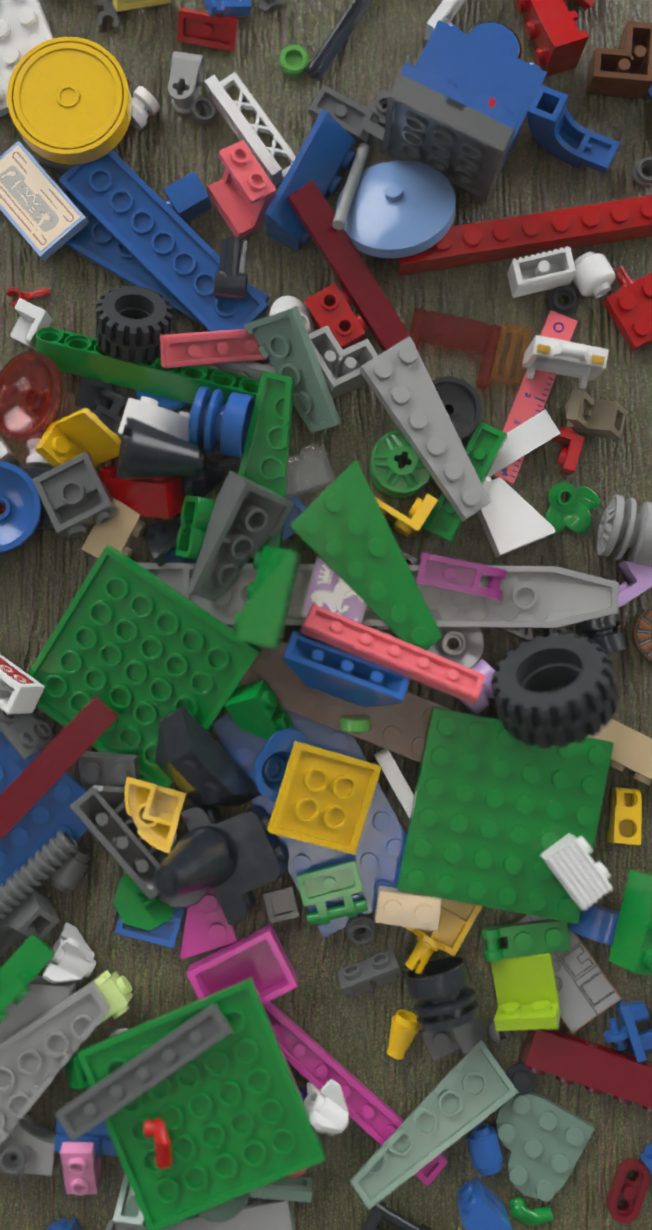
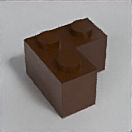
(625, 69)

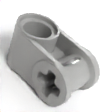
(185, 80)

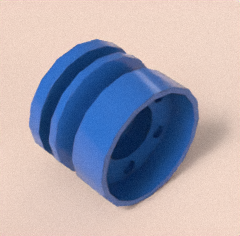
(214, 421)

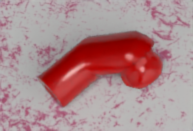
(163, 1153)

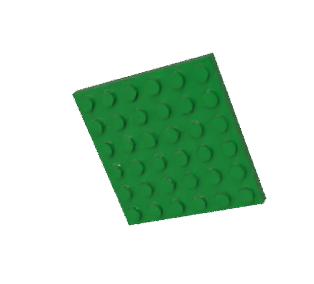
(141, 655)
(491, 810)
(226, 1111)

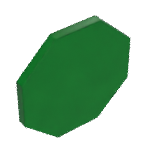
(137, 909)

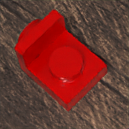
(568, 455)

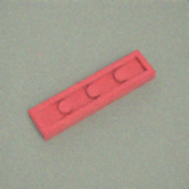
(208, 348)

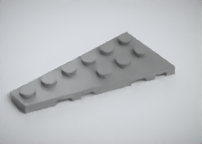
(41, 1049)

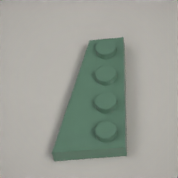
(290, 351)

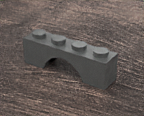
(31, 917)

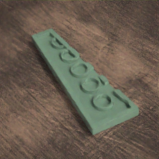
(446, 1114)

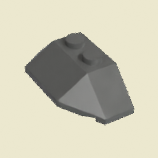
(106, 816)

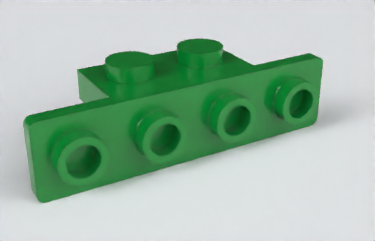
(21, 970)

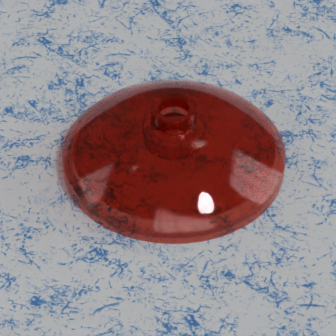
(29, 395)

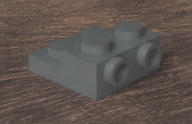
(75, 496)

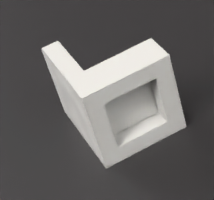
(30, 320)

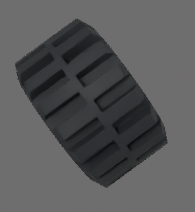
(132, 322)

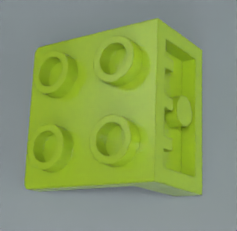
(526, 993)

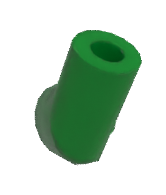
(528, 1216)

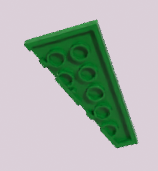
(357, 544)

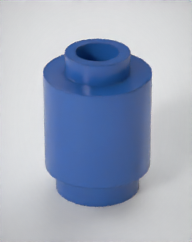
(484, 1149)

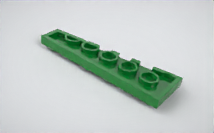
(269, 439)

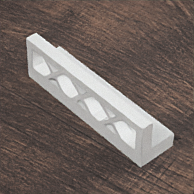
(248, 132)

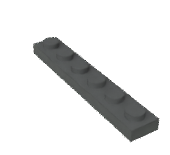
(143, 1071)

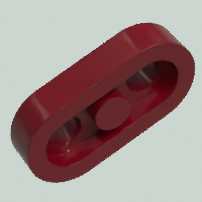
(628, 1188)

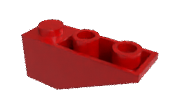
(146, 496)

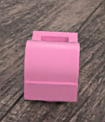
(80, 1168)

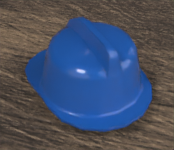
(272, 762)

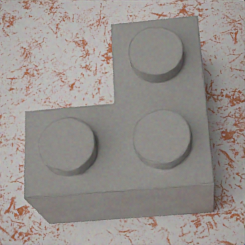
(339, 365)

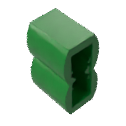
(194, 523)

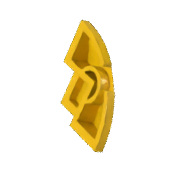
(154, 811)

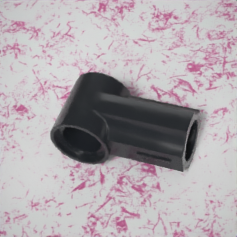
(232, 277)

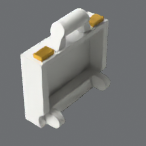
(565, 359)

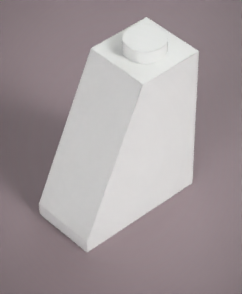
(510, 519)

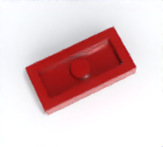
(200, 29)

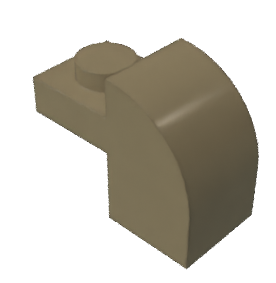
(593, 416)

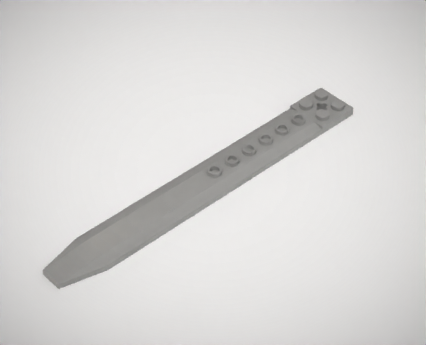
(529, 597)

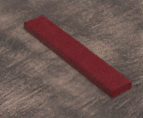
(348, 266)
(53, 762)

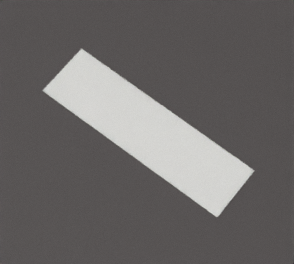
(524, 440)

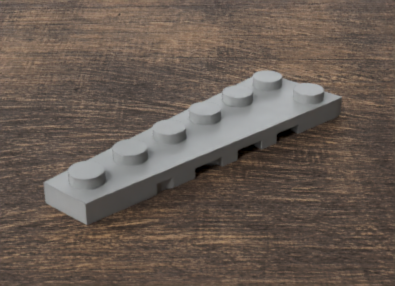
(414, 405)

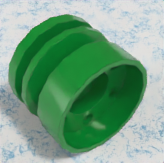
(384, 470)

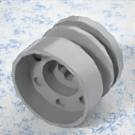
(626, 528)

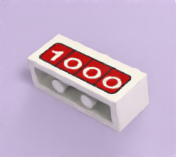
(17, 689)

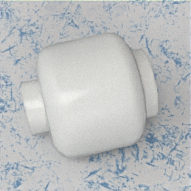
(593, 274)

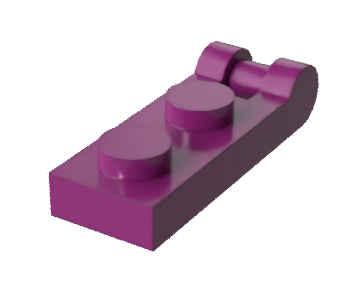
(459, 575)

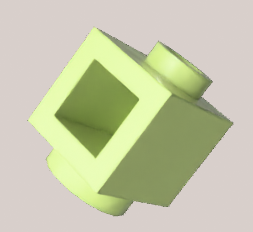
(116, 991)

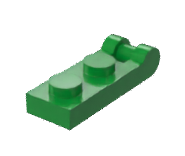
(526, 939)

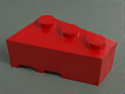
(553, 34)

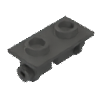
(357, 976)

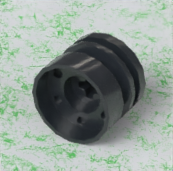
(442, 994)

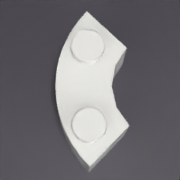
(150, 413)

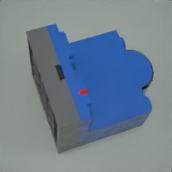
(462, 104)

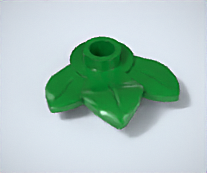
(574, 511)

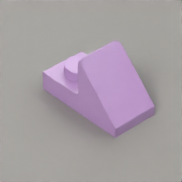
(639, 578)

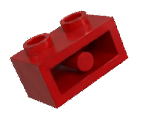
(332, 309)

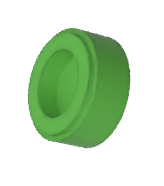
(294, 61)
(355, 724)

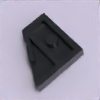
(162, 537)

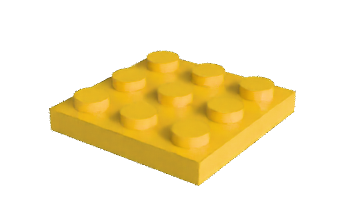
(324, 798)

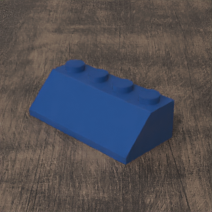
(320, 159)

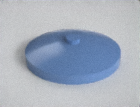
(400, 209)

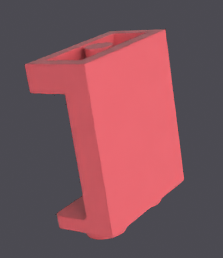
(243, 190)

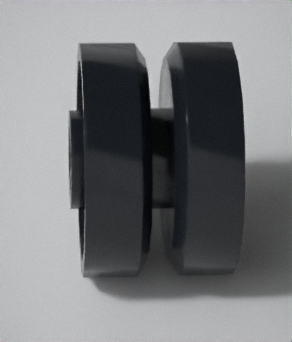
(462, 403)

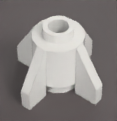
(71, 959)
(327, 1108)

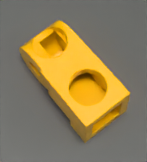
(625, 816)

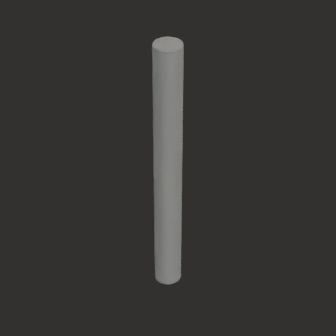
(351, 186)

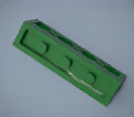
(482, 452)

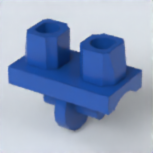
(629, 1015)

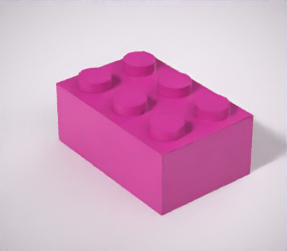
(254, 956)

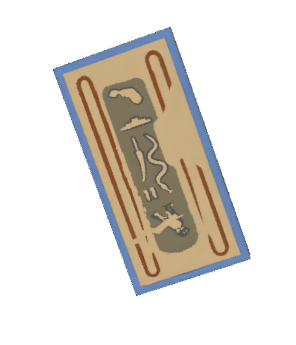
(36, 203)

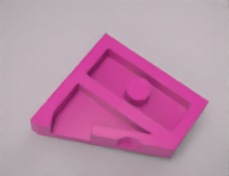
(206, 927)

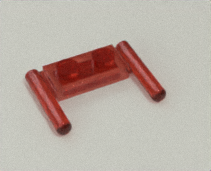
(458, 334)

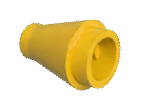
(402, 1033)

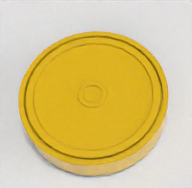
(70, 100)

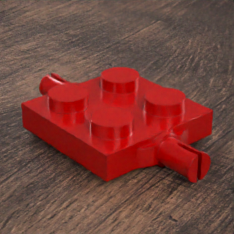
(632, 308)

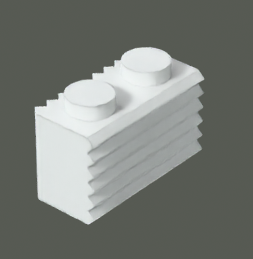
(541, 272)
(577, 871)

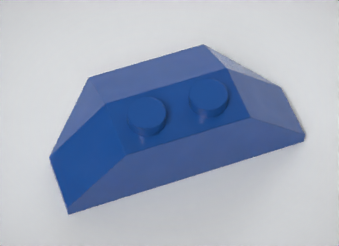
(343, 673)

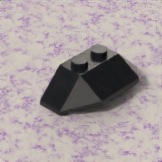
(200, 763)

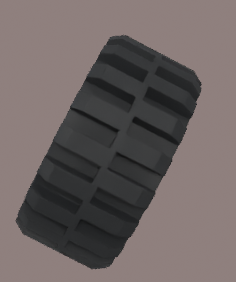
(560, 715)

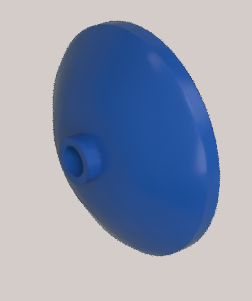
(21, 504)

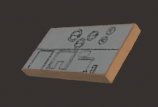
(580, 982)

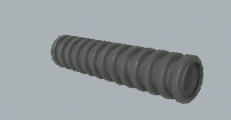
(36, 870)

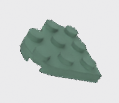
(541, 1143)

